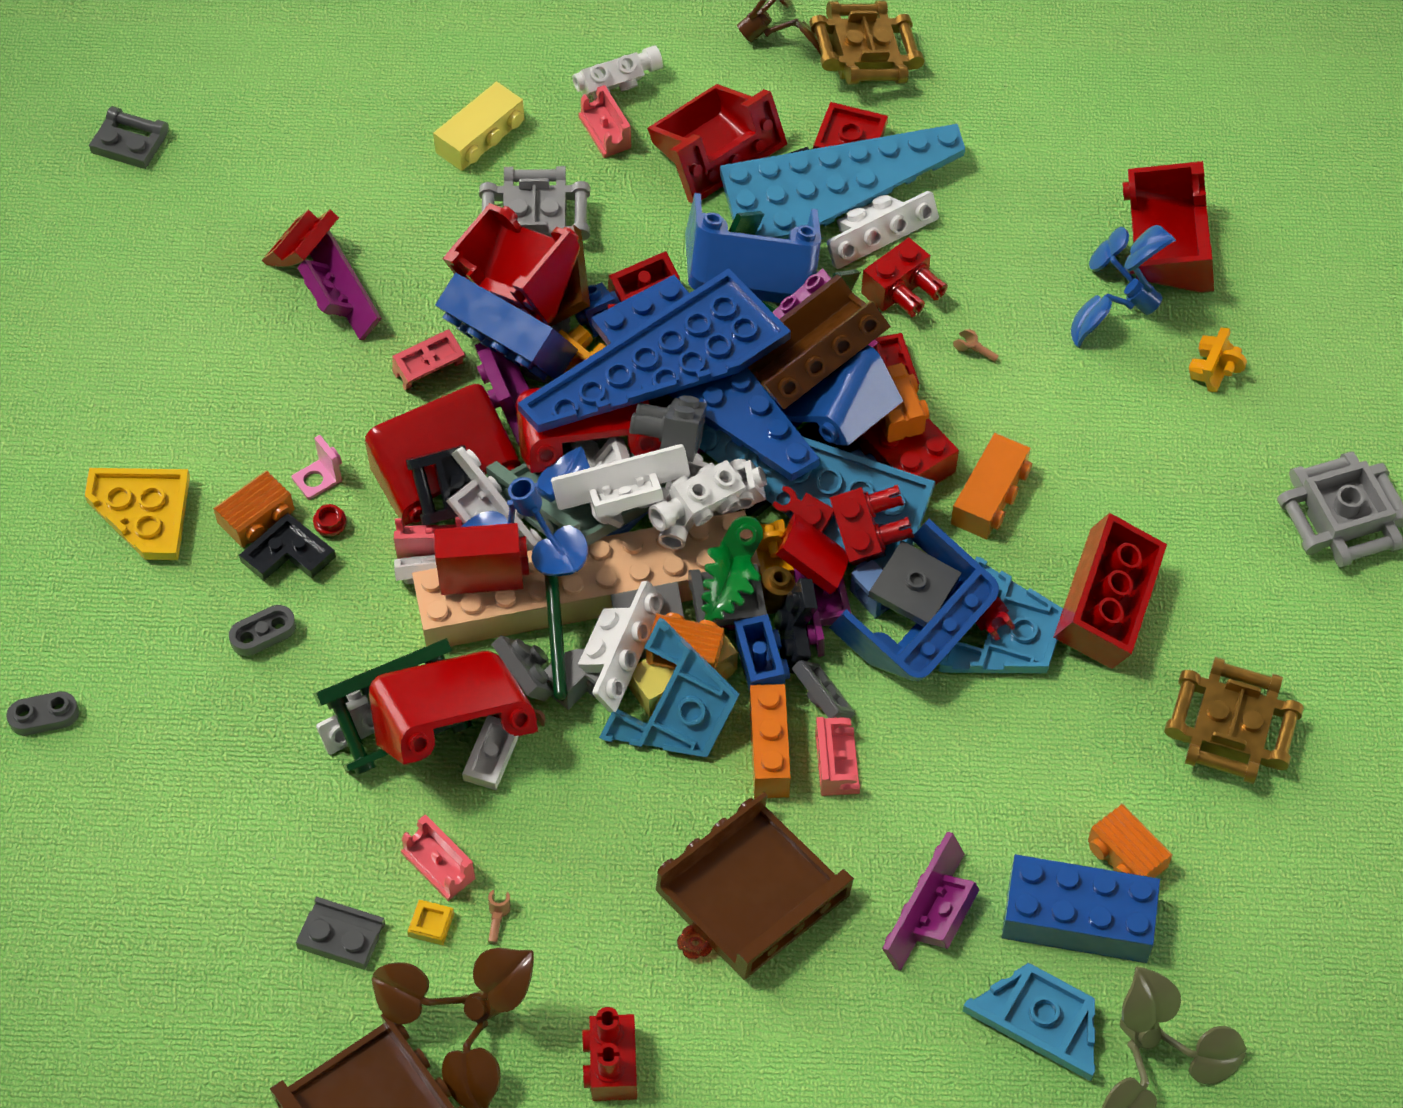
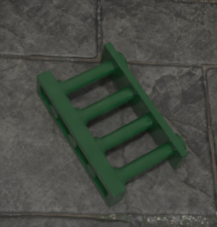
(336, 699)

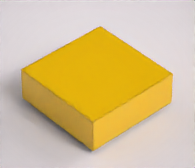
(431, 922)

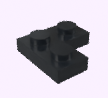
(285, 542)
(792, 622)

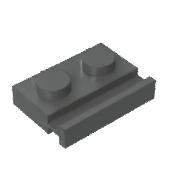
(340, 933)

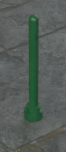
(556, 637)

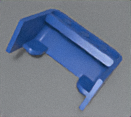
(765, 264)
(927, 645)

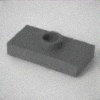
(822, 690)

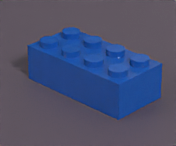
(505, 328)
(1081, 908)

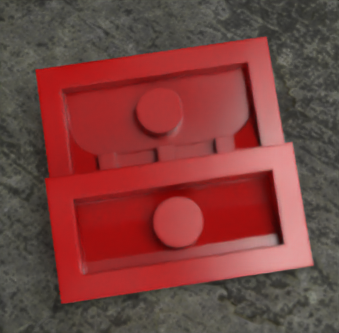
(300, 239)
(813, 554)

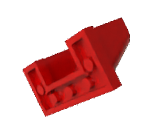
(717, 131)

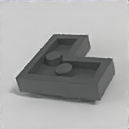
(526, 665)

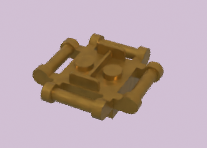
(865, 43)
(1234, 720)

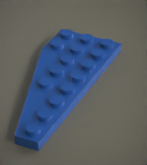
(687, 344)
(734, 402)

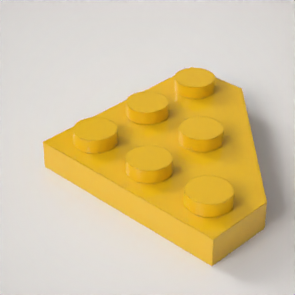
(142, 506)

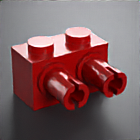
(897, 274)
(641, 276)
(857, 526)
(612, 1056)

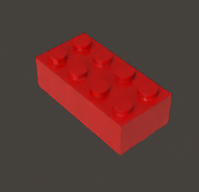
(924, 455)
(1110, 591)

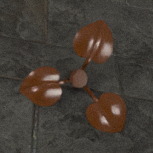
(758, 22)
(503, 983)

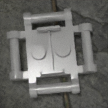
(538, 203)
(1345, 504)

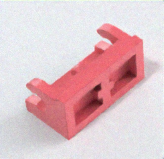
(605, 123)
(427, 358)
(417, 540)
(836, 756)
(438, 858)

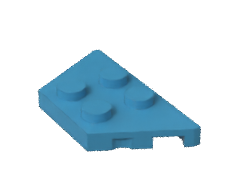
(1042, 1016)

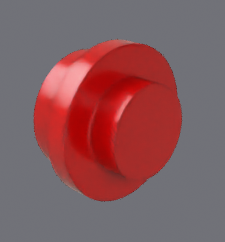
(329, 520)

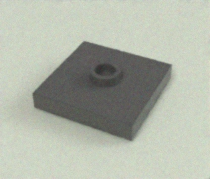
(914, 584)

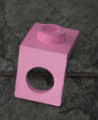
(326, 466)

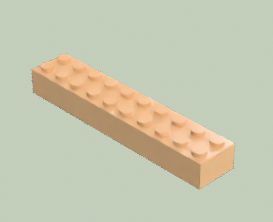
(612, 567)

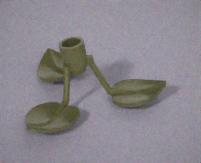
(1157, 1000)

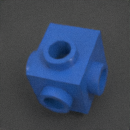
(599, 301)

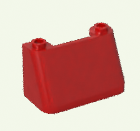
(1177, 202)
(516, 261)
(450, 421)
(545, 447)
(442, 693)

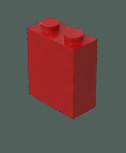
(480, 558)

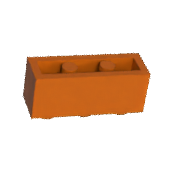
(991, 486)
(769, 740)

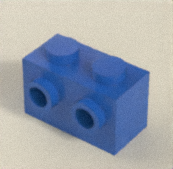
(759, 652)

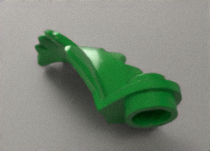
(731, 569)

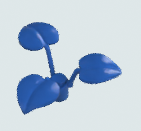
(1138, 292)
(566, 548)

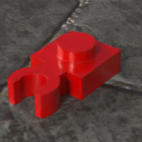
(810, 509)
(994, 617)

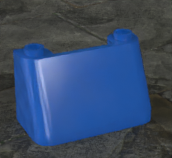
(848, 399)

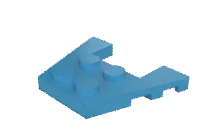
(1019, 650)
(689, 708)

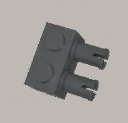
(674, 425)

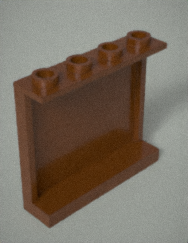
(824, 335)
(750, 886)
(369, 1074)

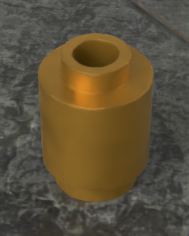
(776, 584)

